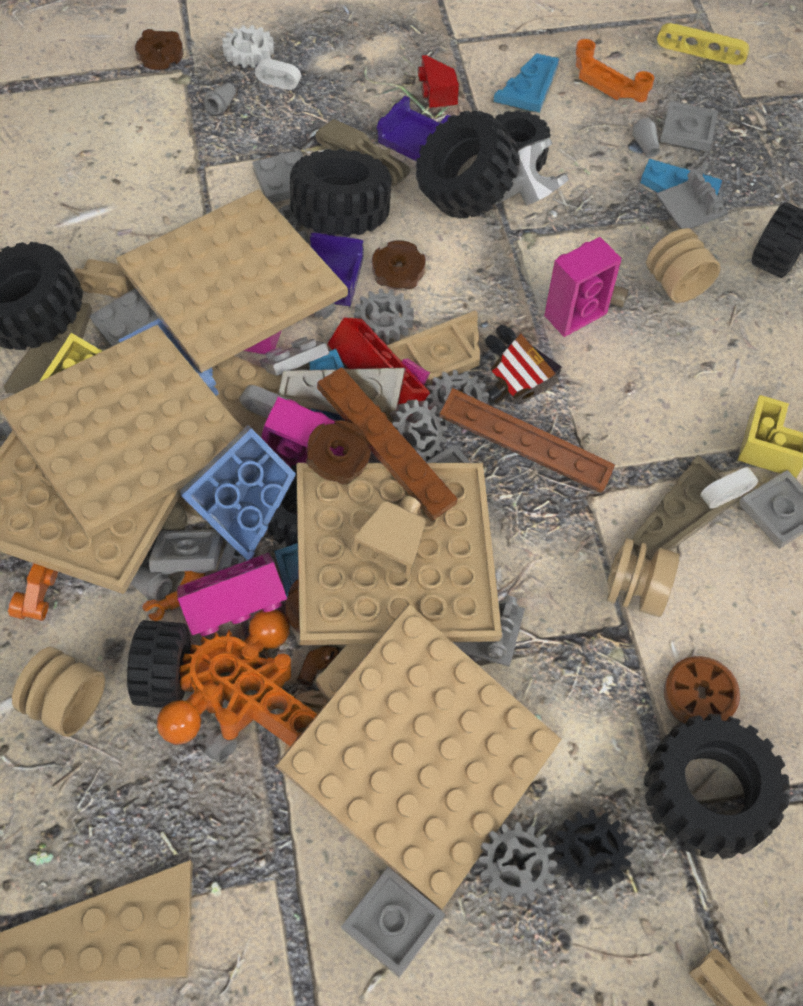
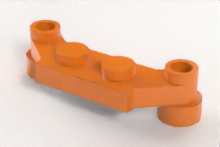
(608, 79)
(32, 602)

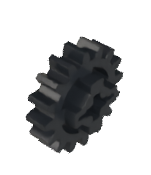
(606, 854)

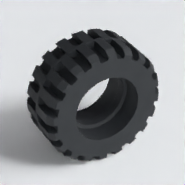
(484, 180)
(340, 192)
(51, 300)
(749, 760)

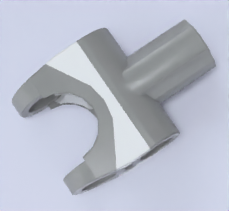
(528, 181)

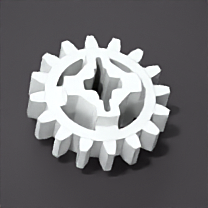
(247, 46)

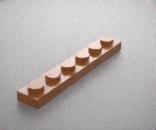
(527, 440)
(388, 444)

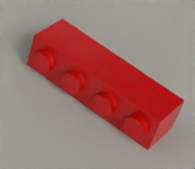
(363, 349)

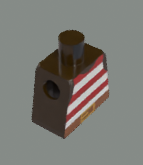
(521, 373)

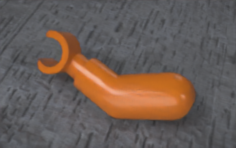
(171, 600)

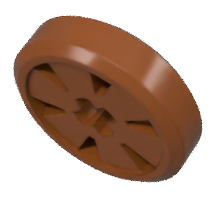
(695, 671)

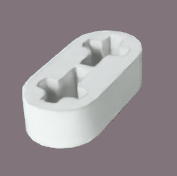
(277, 74)
(729, 487)

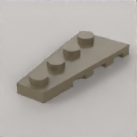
(39, 359)
(379, 384)
(680, 511)

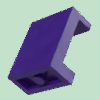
(405, 129)
(343, 257)

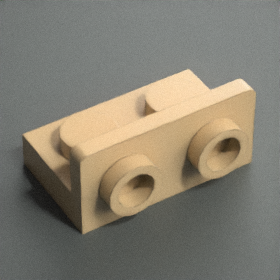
(103, 279)
(723, 982)

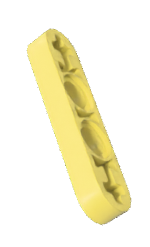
(704, 39)

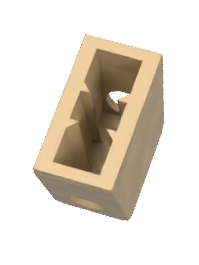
(392, 536)

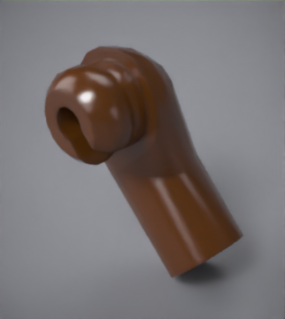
(316, 661)

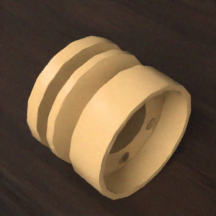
(683, 265)
(643, 577)
(58, 691)

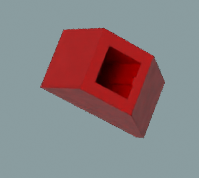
(439, 83)

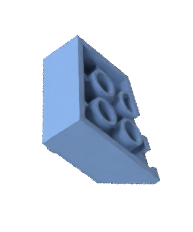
(240, 490)

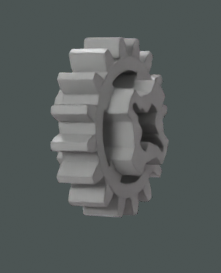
(384, 314)
(459, 382)
(423, 423)
(531, 856)

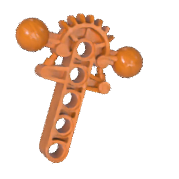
(201, 673)

